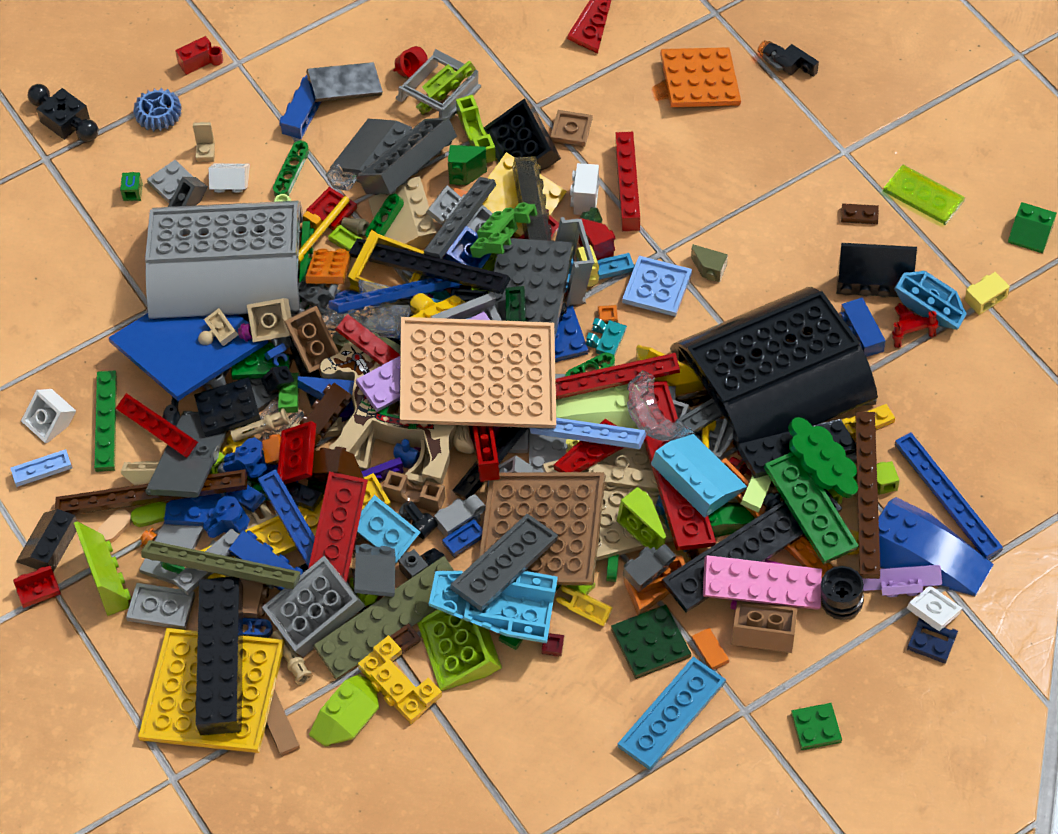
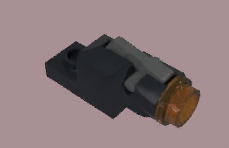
(788, 59)

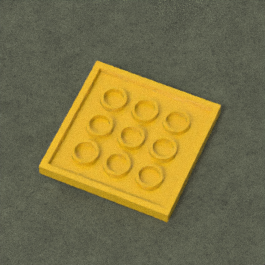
(505, 194)

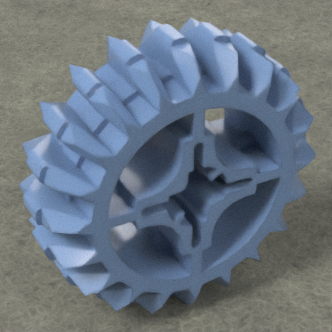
(156, 105)

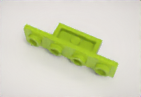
(444, 82)

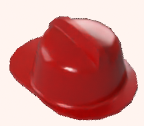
(410, 61)

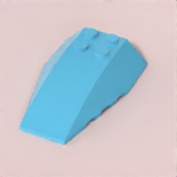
(517, 612)

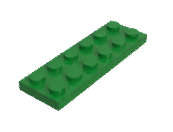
(811, 508)

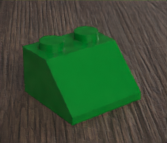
(466, 163)
(1032, 227)

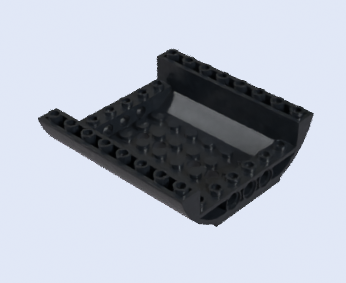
(803, 379)

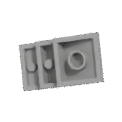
(446, 204)

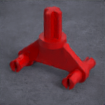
(910, 322)

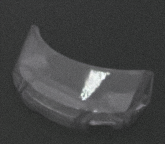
(646, 413)

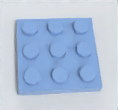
(657, 286)

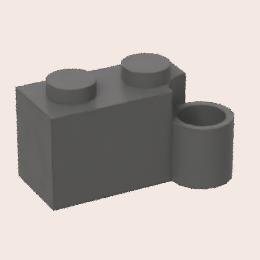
(648, 566)

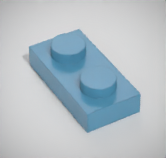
(615, 266)

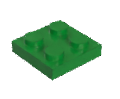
(816, 726)

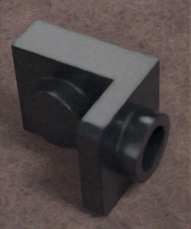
(276, 378)

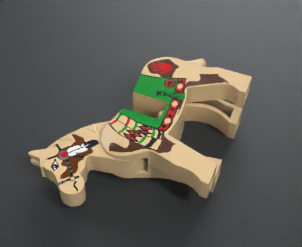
(367, 424)

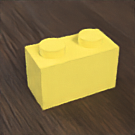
(986, 293)

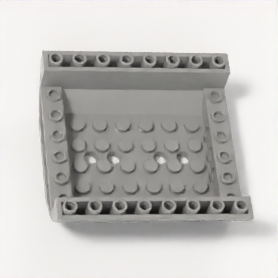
(222, 268)

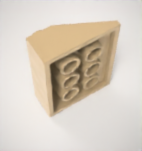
(412, 223)

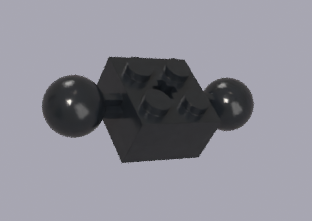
(63, 113)

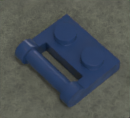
(929, 645)

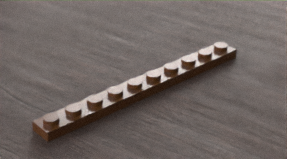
(136, 494)
(867, 495)

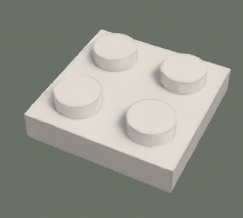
(934, 608)

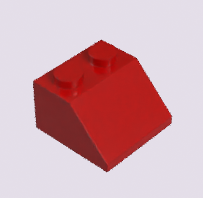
(599, 238)

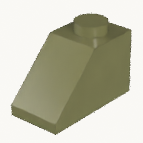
(709, 262)

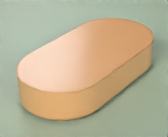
(115, 525)

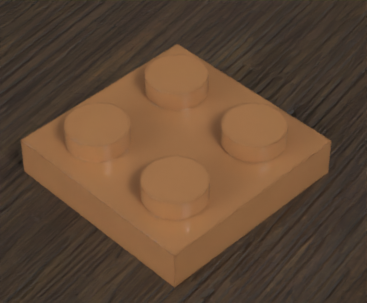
(571, 128)

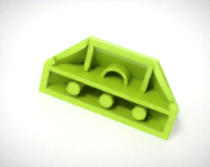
(345, 712)

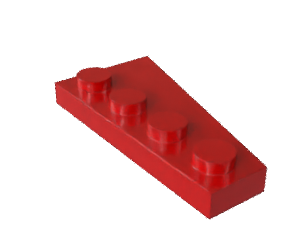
(590, 25)

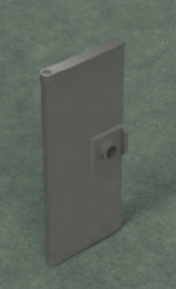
(184, 475)

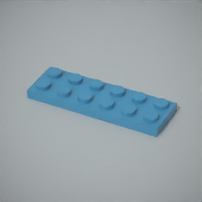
(671, 713)

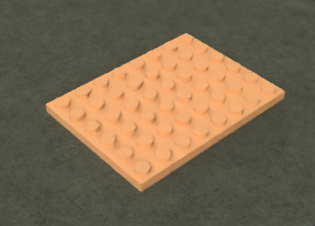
(477, 372)

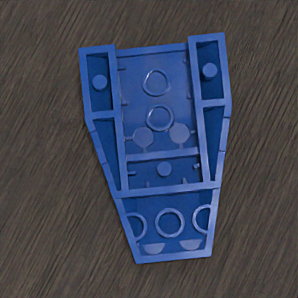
(919, 539)

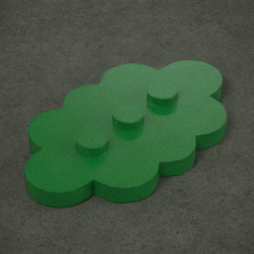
(823, 457)

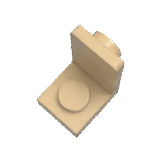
(204, 142)

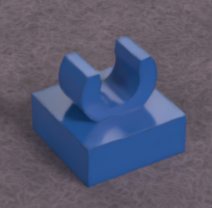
(275, 353)

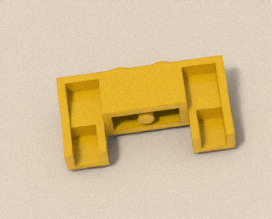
(394, 685)

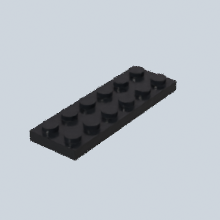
(766, 449)

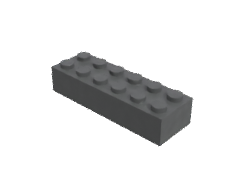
(407, 156)

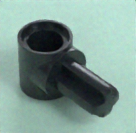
(423, 522)

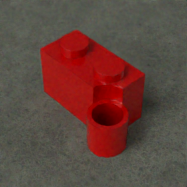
(198, 54)

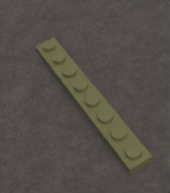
(220, 564)

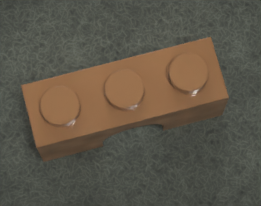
(401, 490)

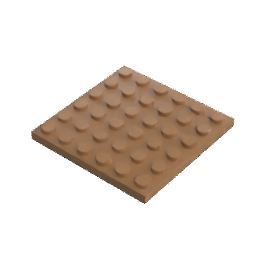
(563, 503)

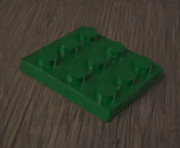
(650, 641)

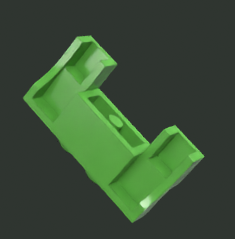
(500, 228)

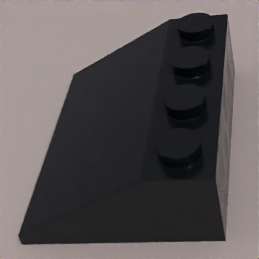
(522, 135)
(873, 268)

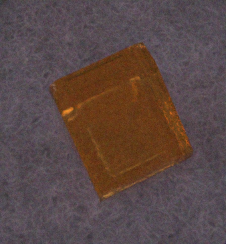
(660, 91)

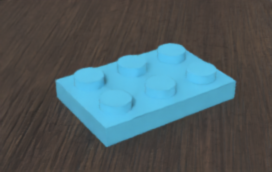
(385, 527)

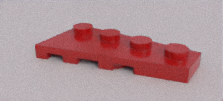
(585, 455)

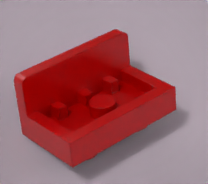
(36, 586)

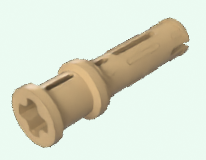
(270, 425)
(295, 663)

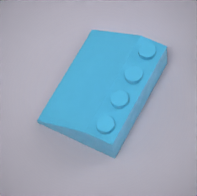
(697, 474)

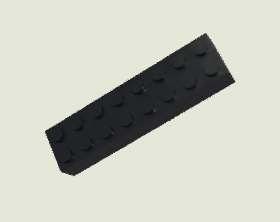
(219, 656)

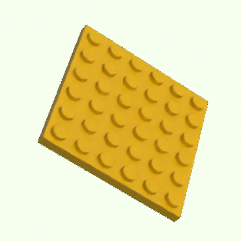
(172, 697)

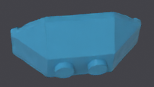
(926, 293)

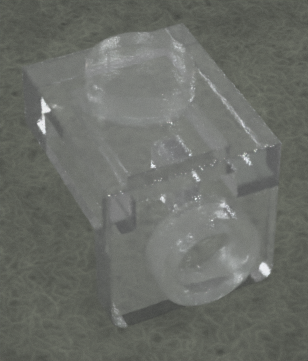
(340, 179)

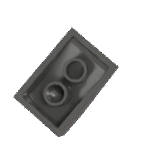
(374, 570)

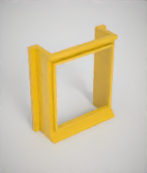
(367, 249)

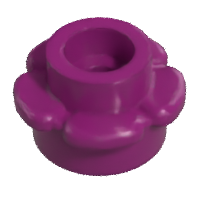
(245, 332)

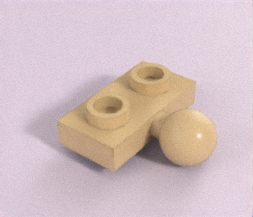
(219, 327)

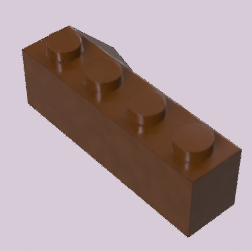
(327, 410)

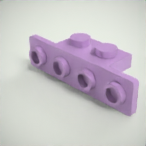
(905, 580)

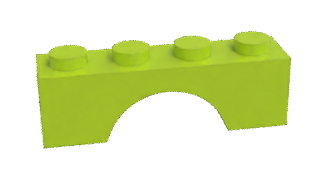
(471, 122)
(886, 480)

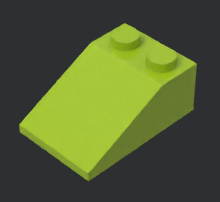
(640, 519)

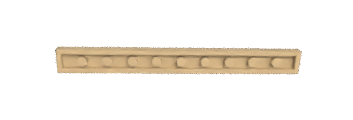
(633, 478)

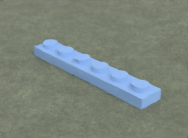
(594, 433)

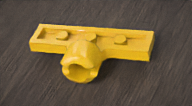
(425, 306)

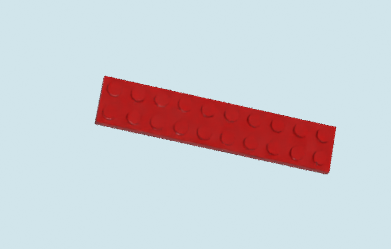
(686, 524)

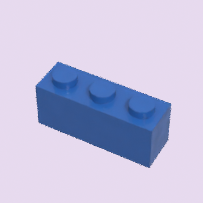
(863, 326)

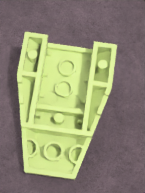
(597, 406)

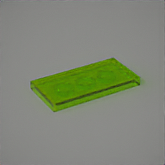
(924, 194)

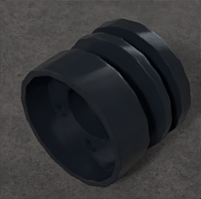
(840, 583)

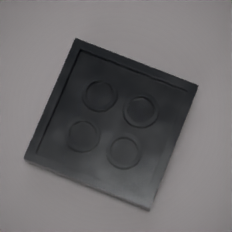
(227, 407)

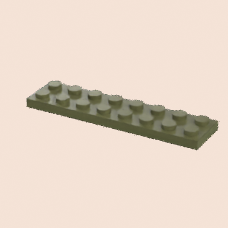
(358, 636)

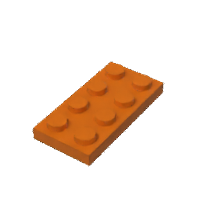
(328, 267)

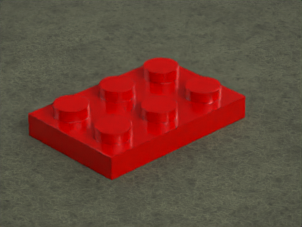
(297, 452)

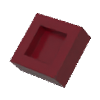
(554, 645)

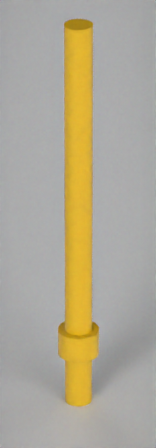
(323, 226)

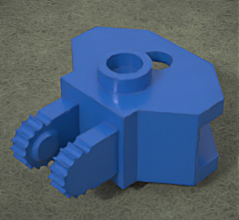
(246, 458)
(226, 518)

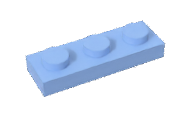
(41, 468)

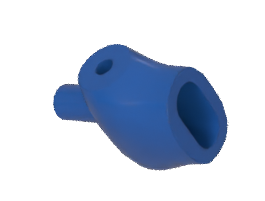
(406, 453)

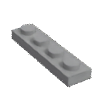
(189, 578)

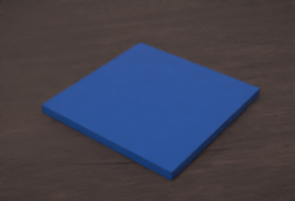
(172, 353)

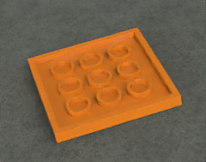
(700, 77)

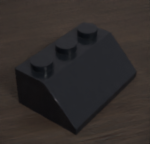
(49, 540)

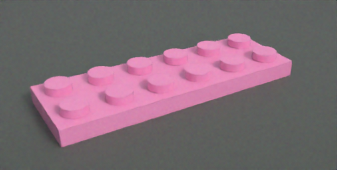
(762, 582)

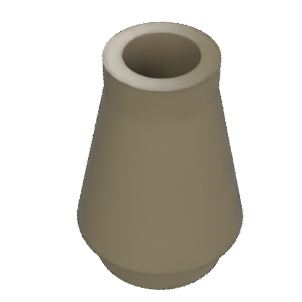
(356, 226)

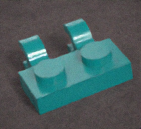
(611, 338)

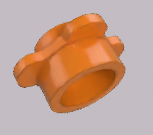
(147, 535)

